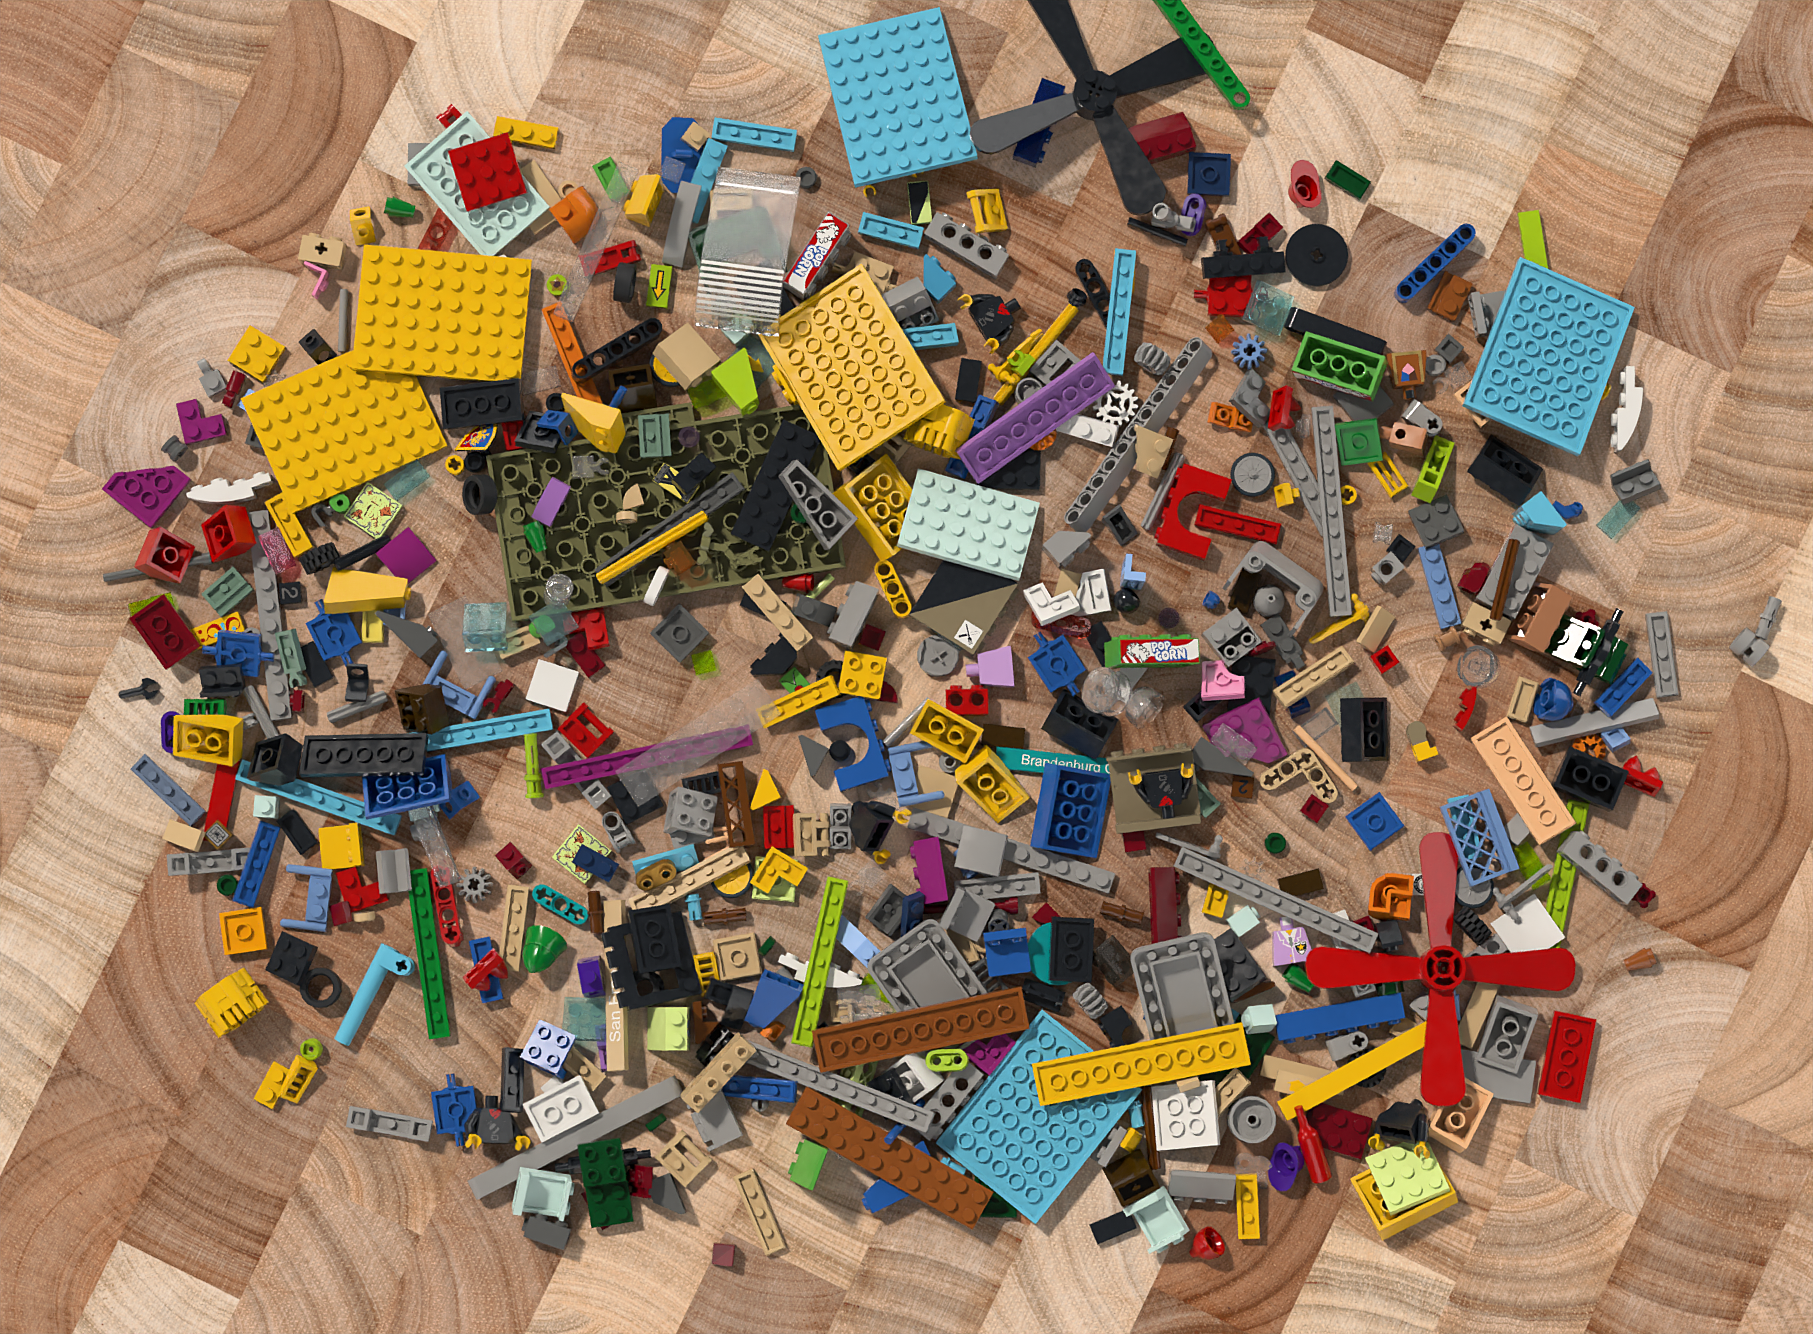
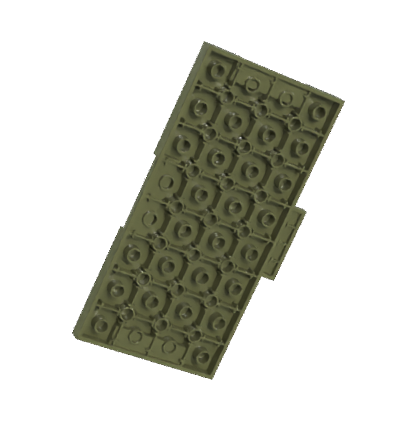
(586, 523)

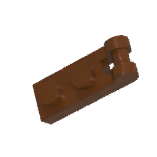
(1227, 233)

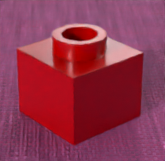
(1387, 653)

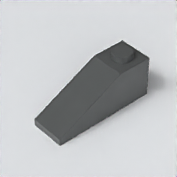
(414, 635)
(1210, 759)

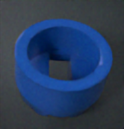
(1211, 600)

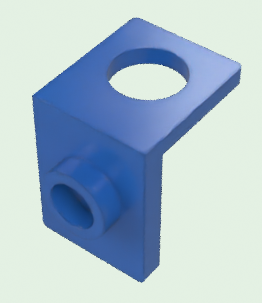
(559, 421)
(460, 798)

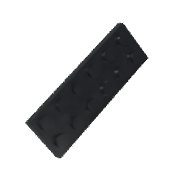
(768, 497)
(364, 755)

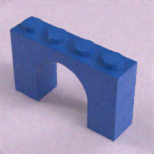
(856, 713)

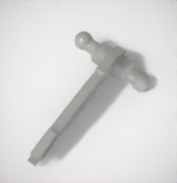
(1212, 853)
(1504, 902)

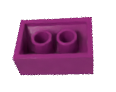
(929, 870)

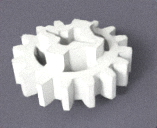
(1122, 414)

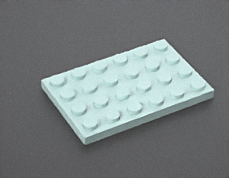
(485, 228)
(968, 524)

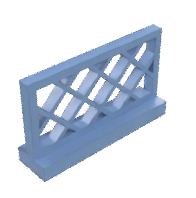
(1495, 829)

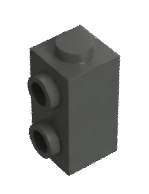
(547, 1232)

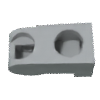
(1491, 946)

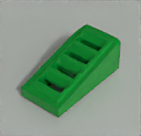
(222, 706)

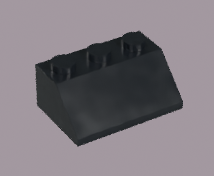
(1505, 470)
(1078, 725)
(1364, 729)
(1589, 779)

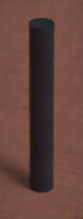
(1157, 231)

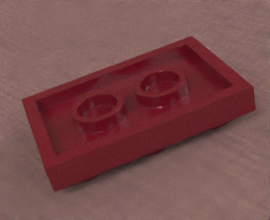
(165, 631)
(1340, 1129)

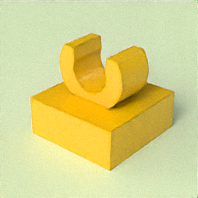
(1285, 495)

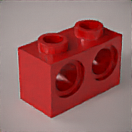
(967, 708)

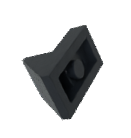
(1197, 708)

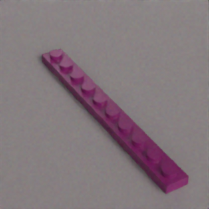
(601, 766)

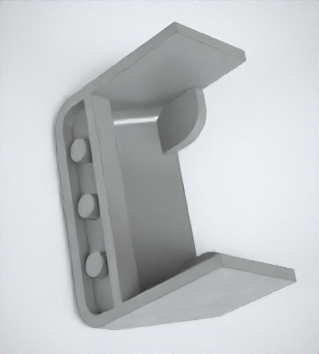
(1306, 585)

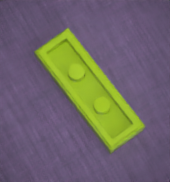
(1532, 237)

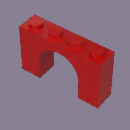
(1190, 481)

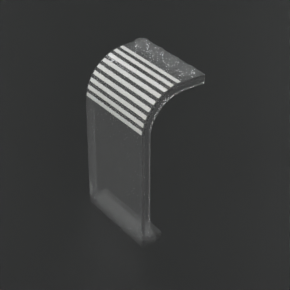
(746, 251)

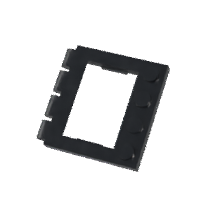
(624, 976)

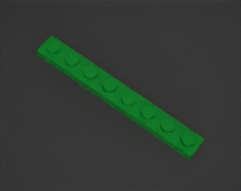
(428, 955)

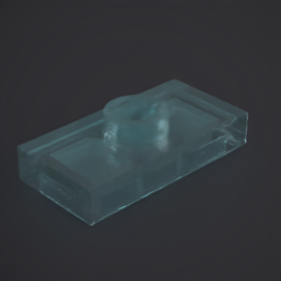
(407, 480)

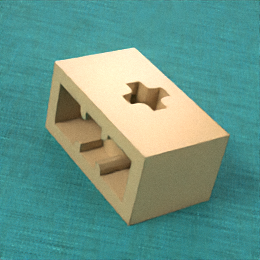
(331, 259)
(1477, 614)

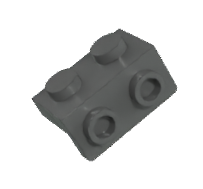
(887, 910)

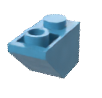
(936, 280)

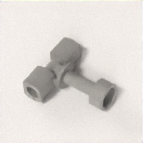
(1166, 218)

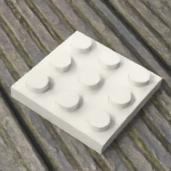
(1185, 1117)

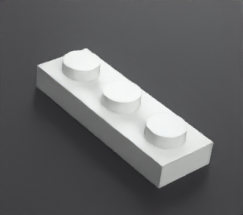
(1090, 429)

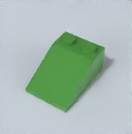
(809, 1163)

